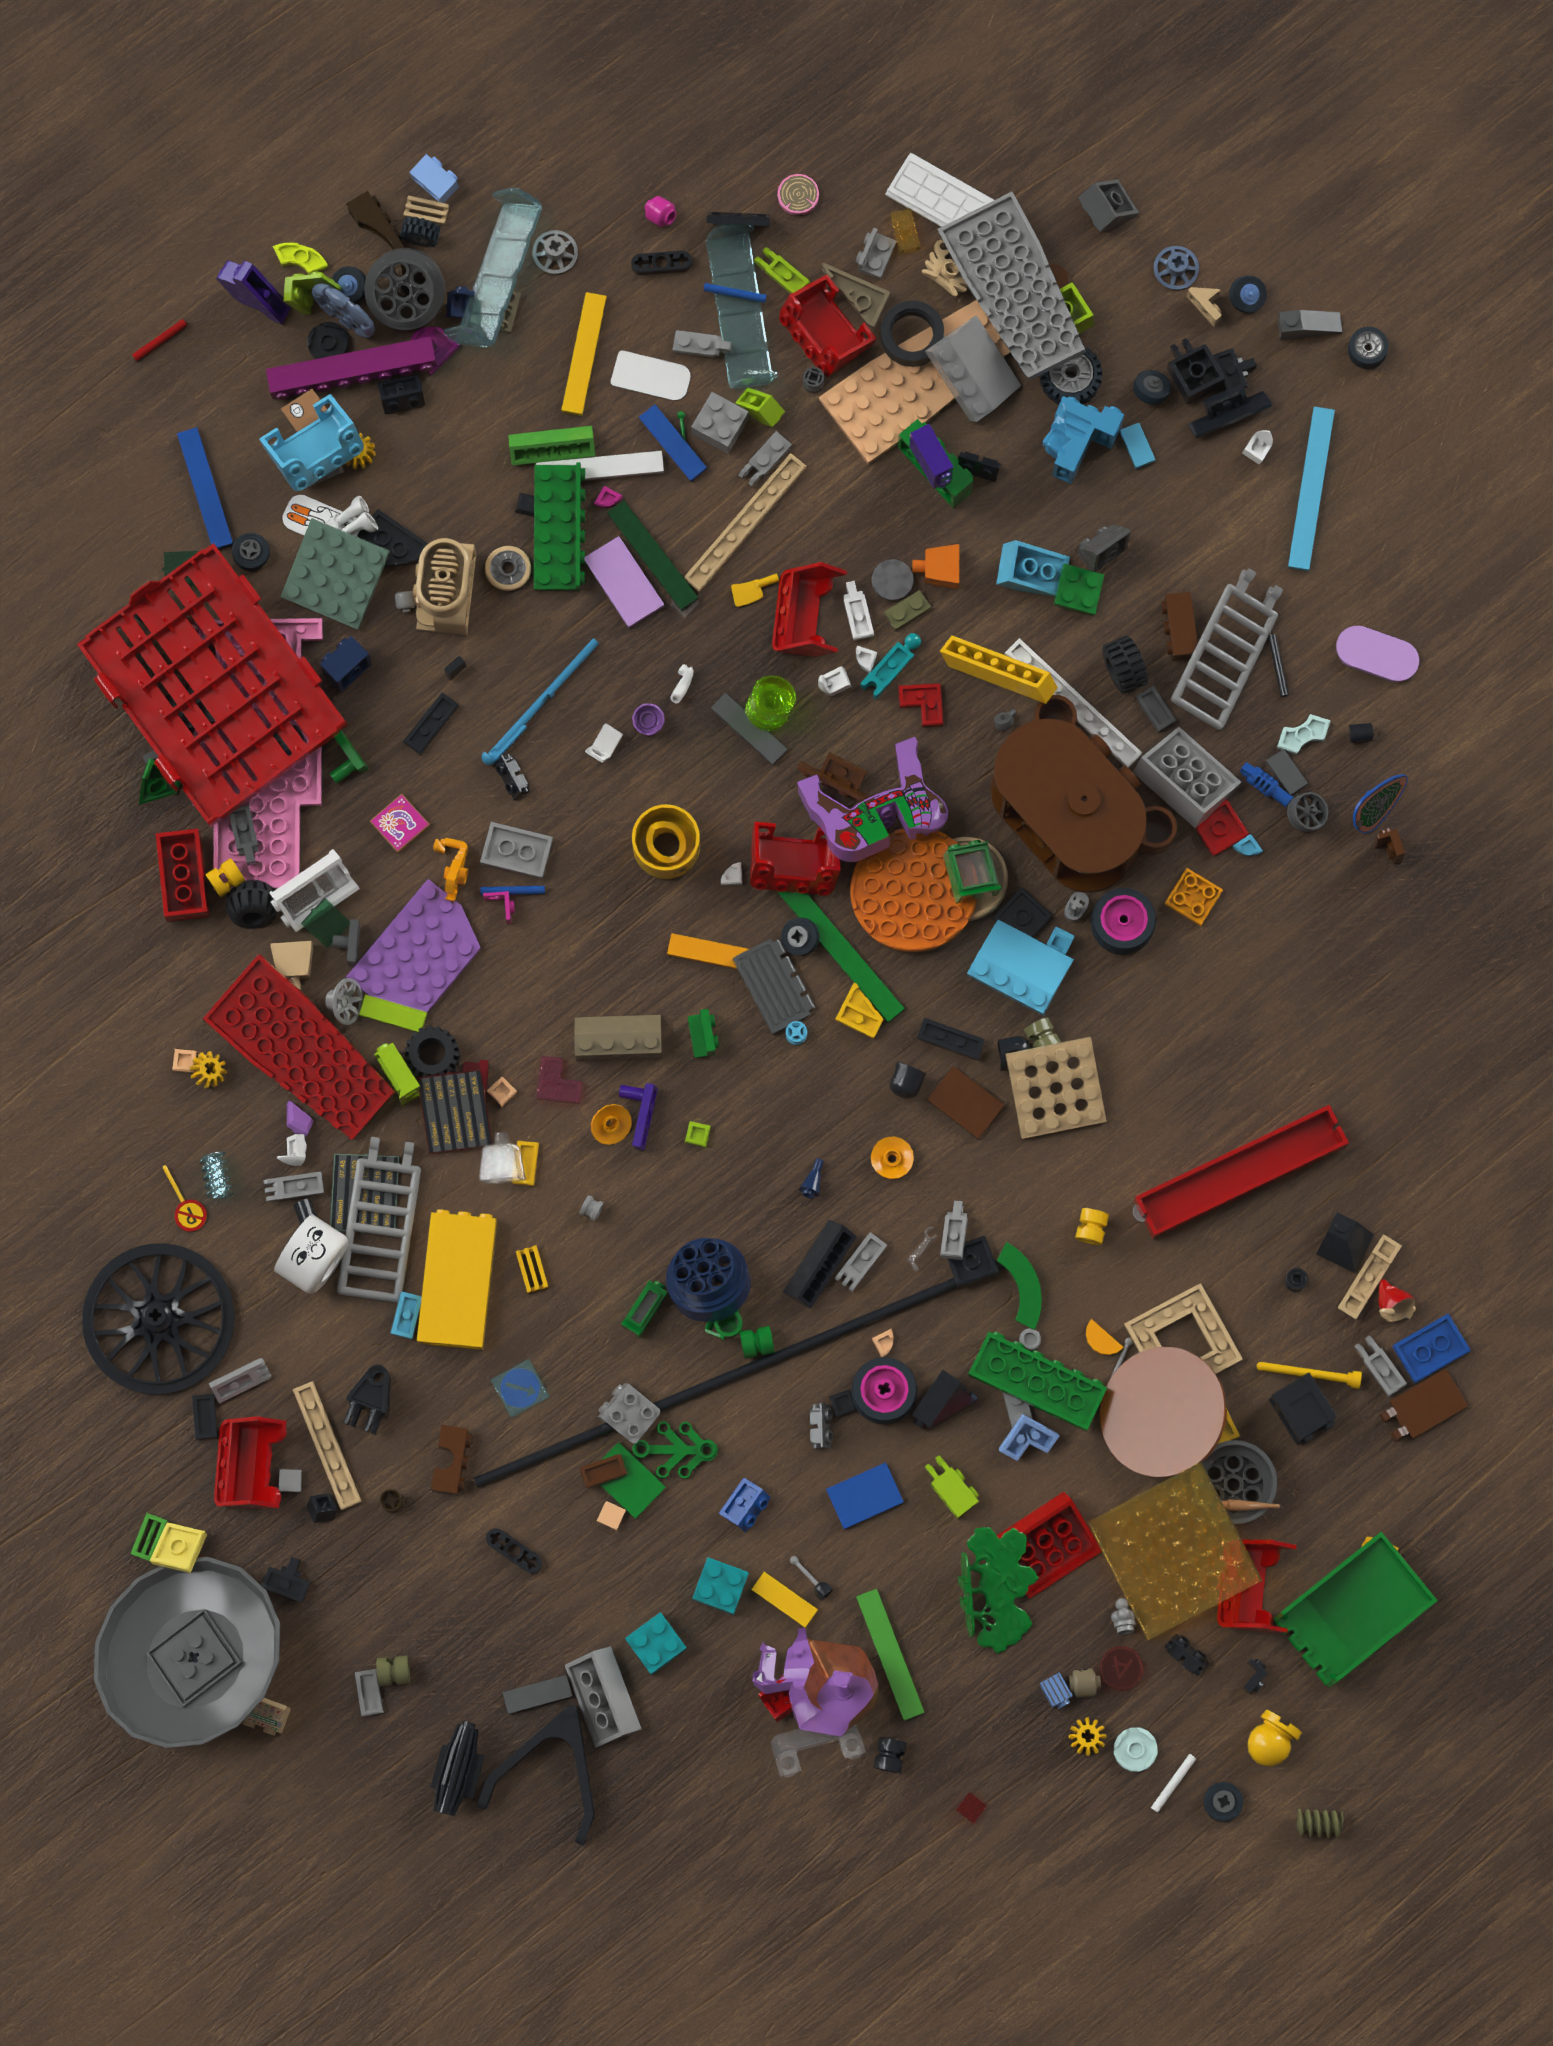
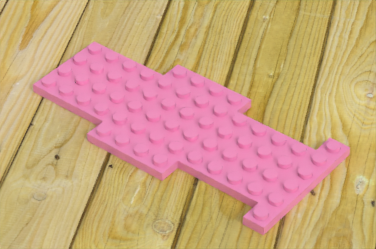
(276, 807)

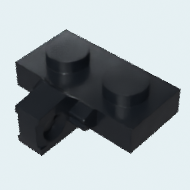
(1234, 369)
(287, 1581)

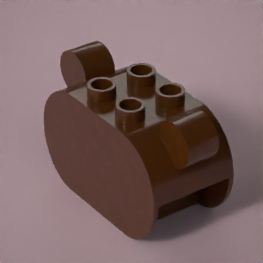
(1031, 795)

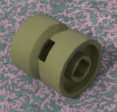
(1041, 1033)
(393, 1670)

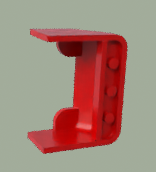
(799, 607)
(1245, 1608)

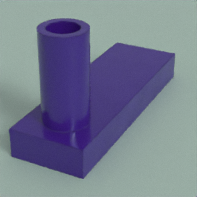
(648, 1099)

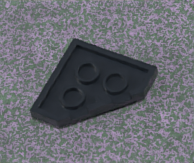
(403, 544)

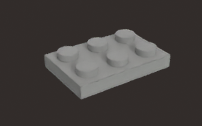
(516, 850)

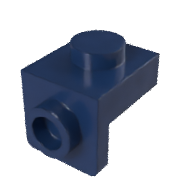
(457, 301)

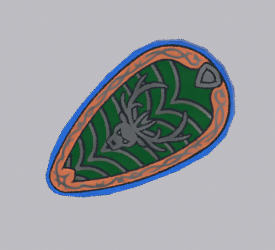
(1378, 803)

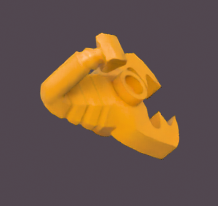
(456, 873)

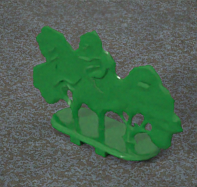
(1001, 1583)

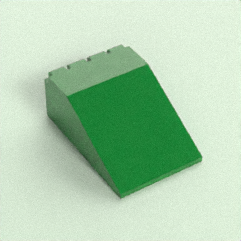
(1355, 1609)

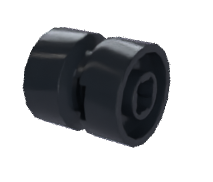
(889, 1755)

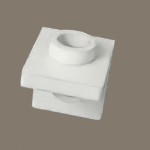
(605, 743)

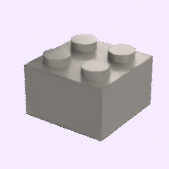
(720, 423)

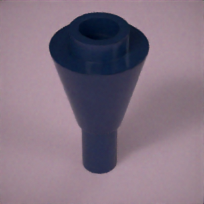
(811, 1186)

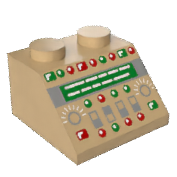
(268, 1715)

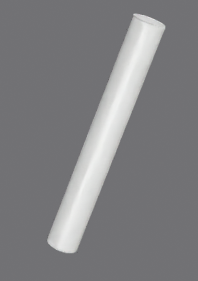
(1170, 1787)

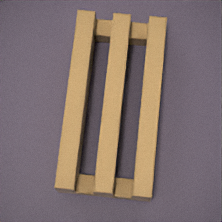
(428, 203)

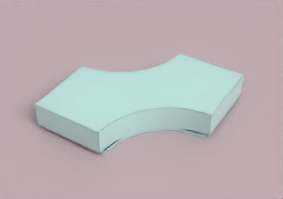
(1295, 738)

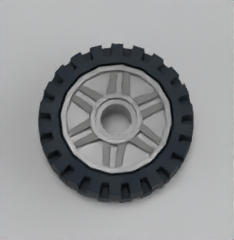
(1082, 387)

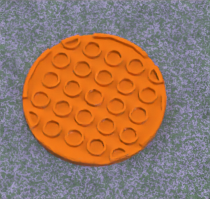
(907, 895)

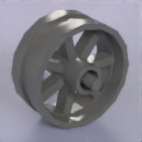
(1307, 812)

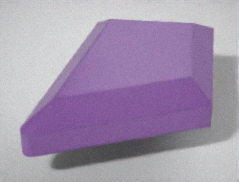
(298, 1119)

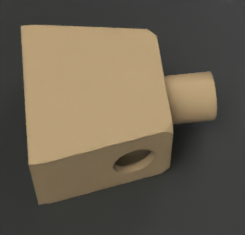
(293, 960)

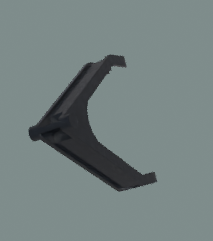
(564, 1726)

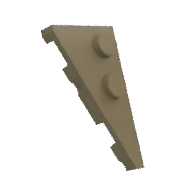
(863, 296)

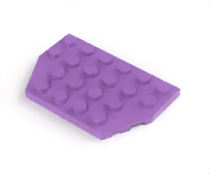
(419, 952)

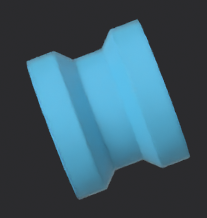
(796, 1029)

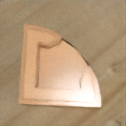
(884, 1342)

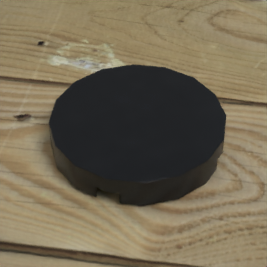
(327, 340)

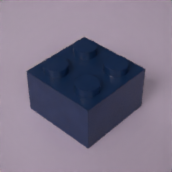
(345, 663)

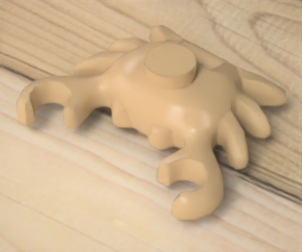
(944, 271)

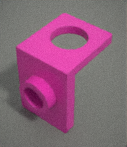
(509, 905)

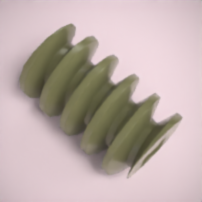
(1319, 1823)

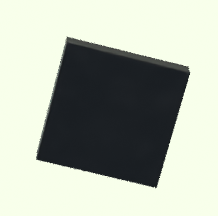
(1024, 913)
(976, 1263)

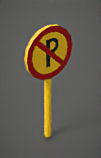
(189, 1214)

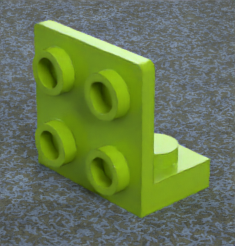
(299, 290)

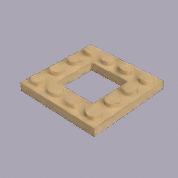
(1194, 1302)

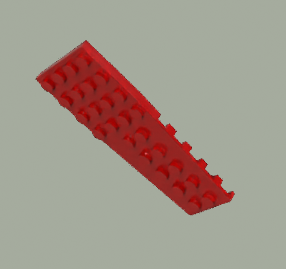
(298, 1047)

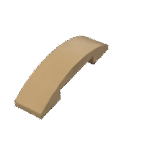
(1369, 1276)

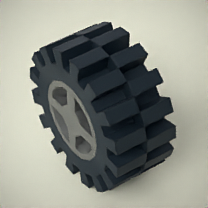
(420, 231)

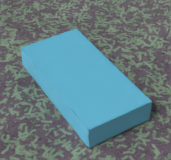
(1137, 445)

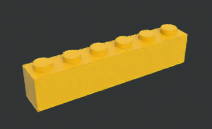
(998, 669)

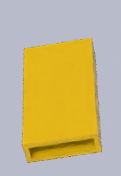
(457, 1280)

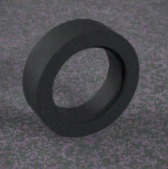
(901, 310)

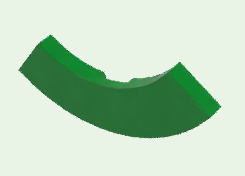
(1027, 1283)

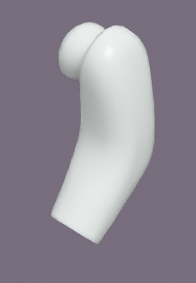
(683, 685)

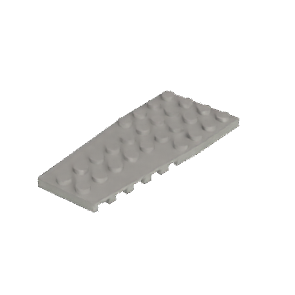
(1013, 284)

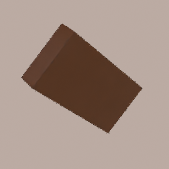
(603, 1471)

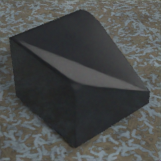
(322, 1508)

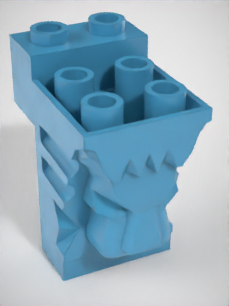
(1074, 431)

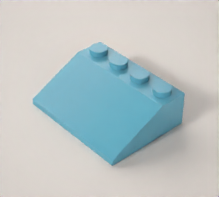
(1020, 967)

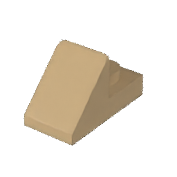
(1202, 301)

